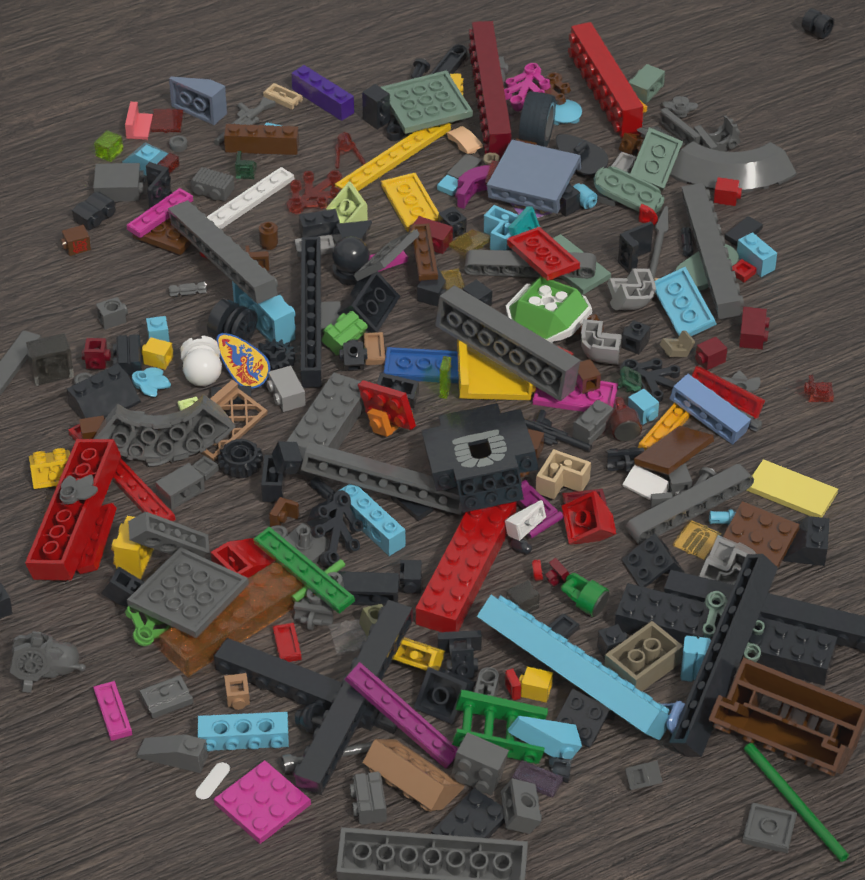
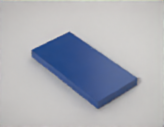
(419, 364)

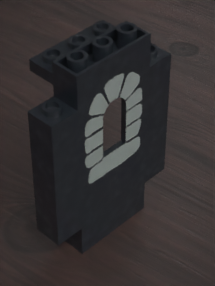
(485, 480)

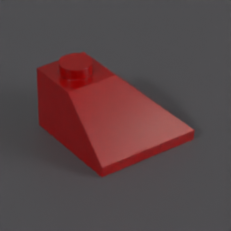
(588, 519)

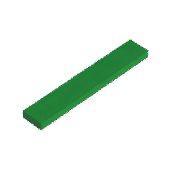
(304, 570)

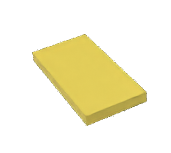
(792, 489)

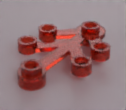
(297, 204)

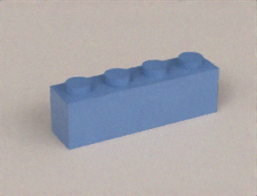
(710, 409)

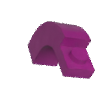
(471, 183)

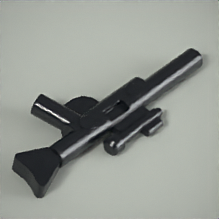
(552, 434)

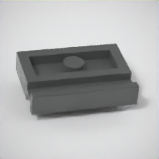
(166, 696)

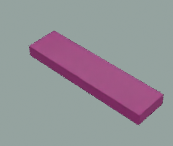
(157, 213)

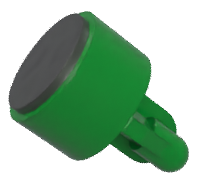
(588, 595)

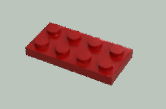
(543, 253)

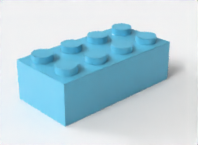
(273, 316)

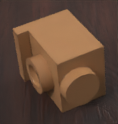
(237, 695)

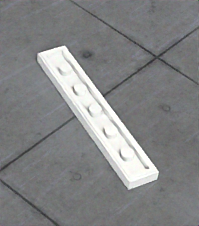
(251, 197)

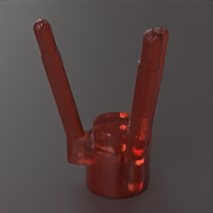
(345, 143)

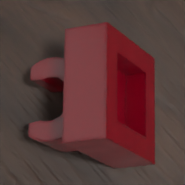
(557, 574)

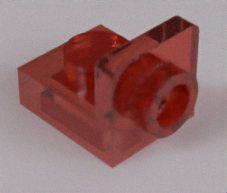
(818, 390)

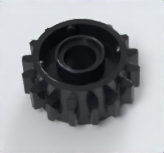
(240, 458)

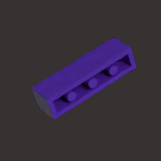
(322, 92)

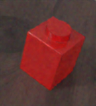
(727, 191)

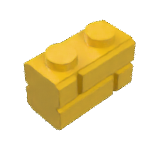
(419, 654)

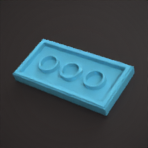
(683, 303)

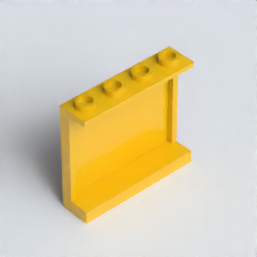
(487, 379)

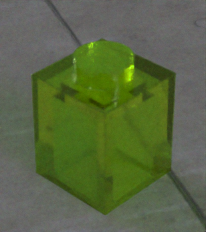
(108, 146)

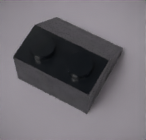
(810, 542)
(441, 692)

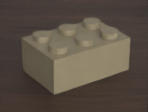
(645, 656)

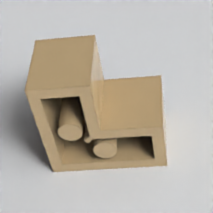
(562, 471)

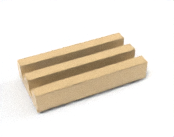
(279, 95)

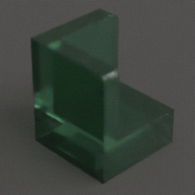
(244, 168)

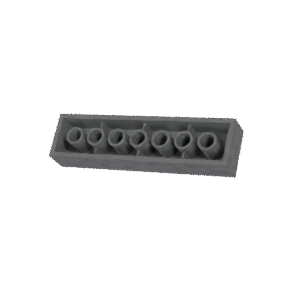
(507, 343)
(420, 856)

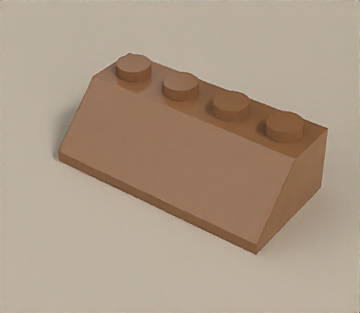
(412, 774)

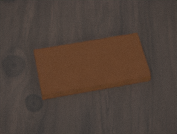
(674, 450)

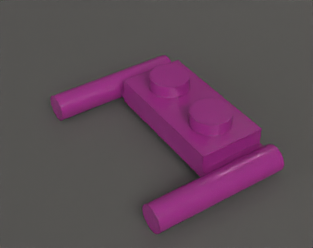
(532, 496)

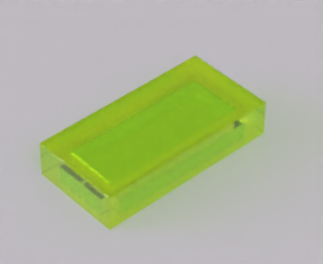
(445, 377)

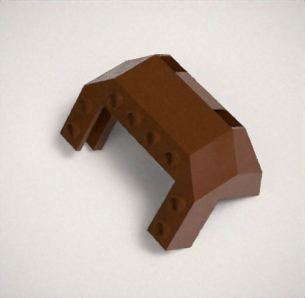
(797, 720)

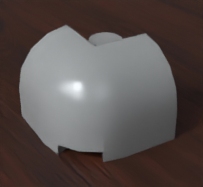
(633, 291)
(598, 345)
(725, 560)

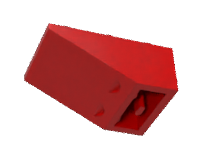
(241, 557)

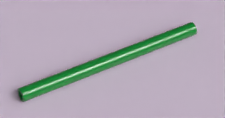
(796, 802)

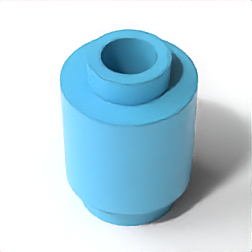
(587, 197)

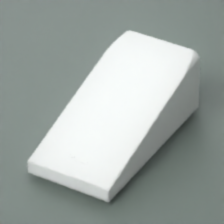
(525, 520)

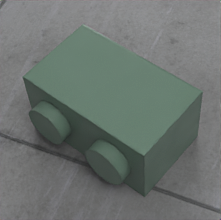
(647, 82)

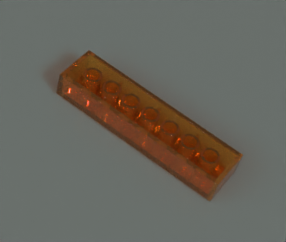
(252, 610)

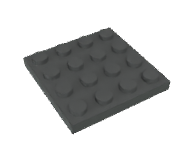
(188, 592)

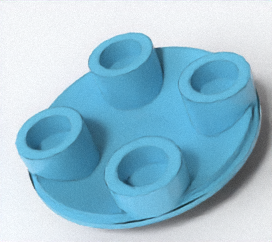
(567, 113)

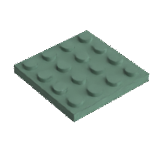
(427, 102)

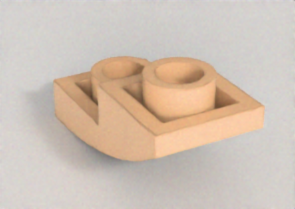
(465, 139)

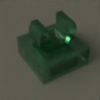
(630, 379)

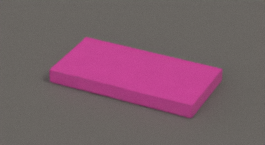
(576, 400)

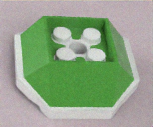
(549, 309)

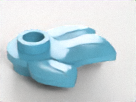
(150, 381)

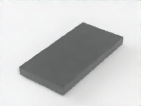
(386, 254)

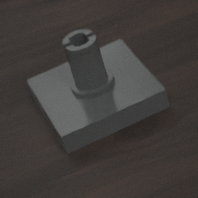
(308, 545)

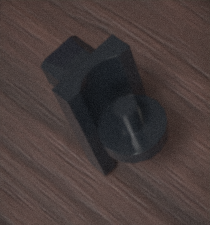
(622, 458)

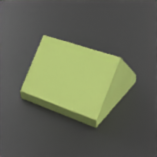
(349, 205)

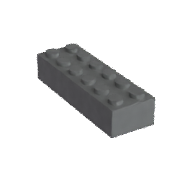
(329, 416)

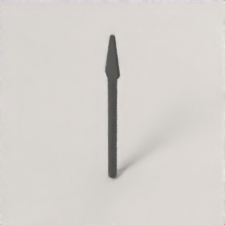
(661, 228)

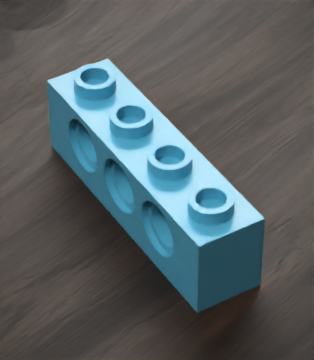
(376, 521)
(244, 731)

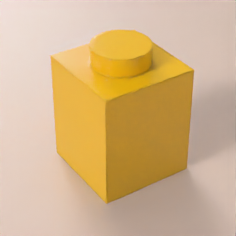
(157, 353)
(536, 684)

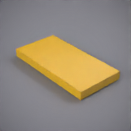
(409, 199)

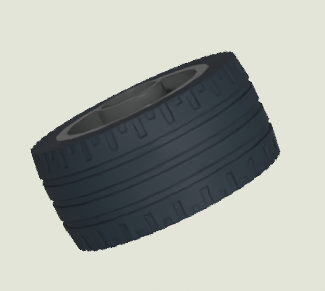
(537, 118)

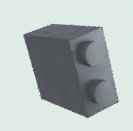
(119, 181)

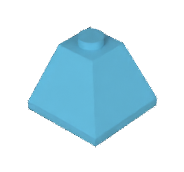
(145, 154)

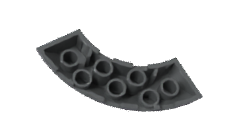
(753, 167)
(166, 435)

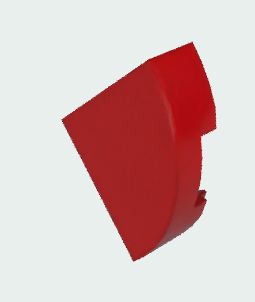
(647, 214)

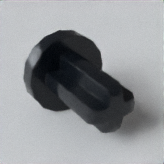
(421, 66)

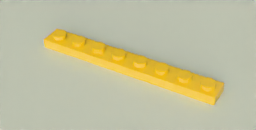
(393, 156)

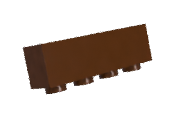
(261, 139)

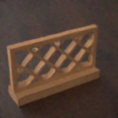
(226, 396)

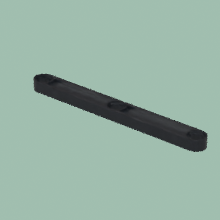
(451, 63)

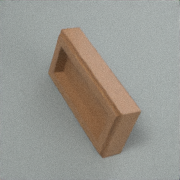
(375, 348)

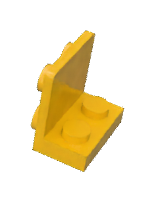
(48, 467)

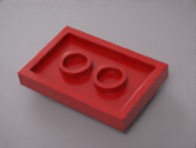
(387, 400)

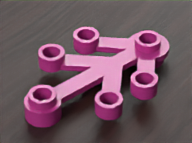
(531, 72)

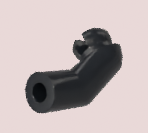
(521, 546)

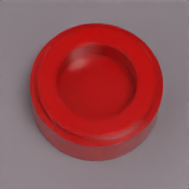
(537, 570)

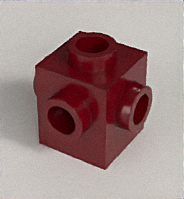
(96, 353)

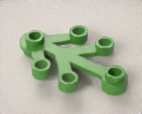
(144, 630)

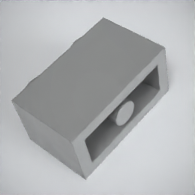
(286, 388)

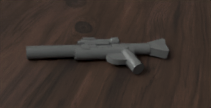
(246, 115)

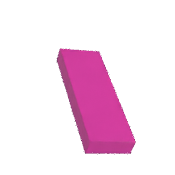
(112, 710)

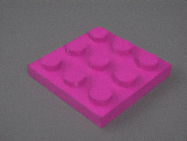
(262, 802)

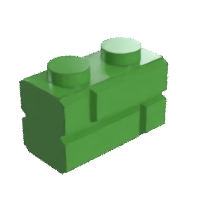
(347, 328)

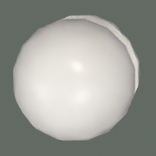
(201, 361)

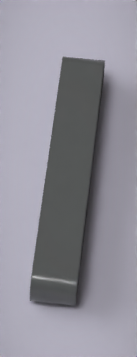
(511, 264)
(690, 503)

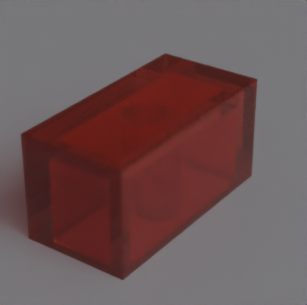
(170, 161)

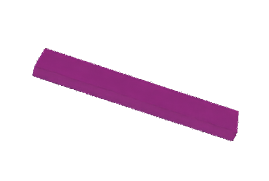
(402, 715)

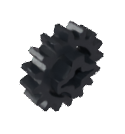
(278, 354)

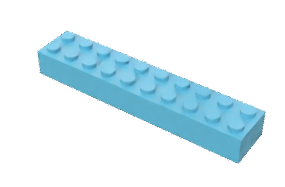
(576, 665)

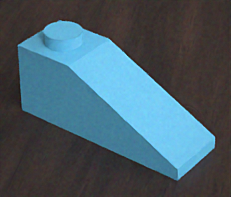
(557, 738)

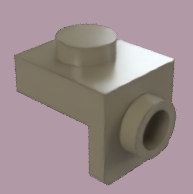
(678, 347)

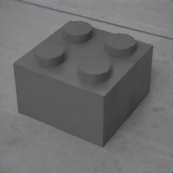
(479, 764)

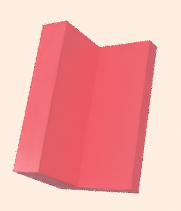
(137, 123)

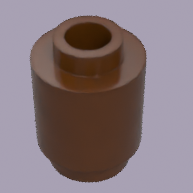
(268, 235)

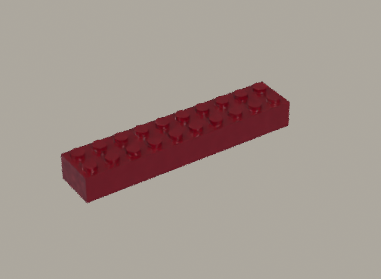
(489, 88)

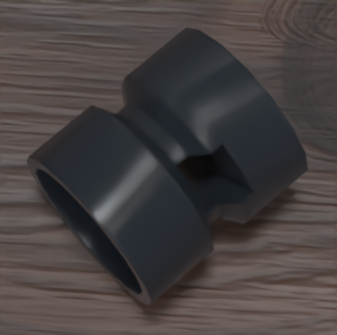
(816, 22)

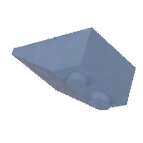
(199, 98)

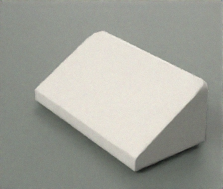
(645, 483)

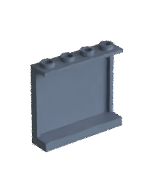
(533, 176)

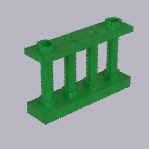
(502, 709)

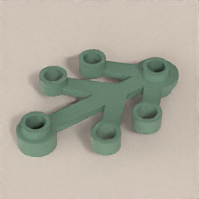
(718, 609)

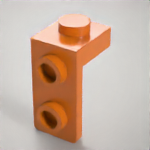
(380, 423)

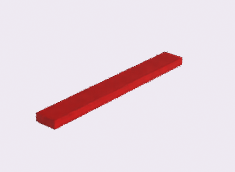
(134, 487)

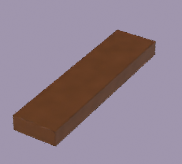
(424, 253)

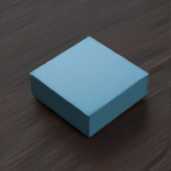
(448, 185)

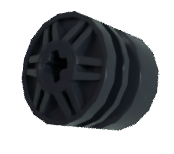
(232, 319)

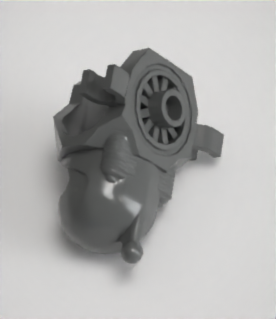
(41, 658)

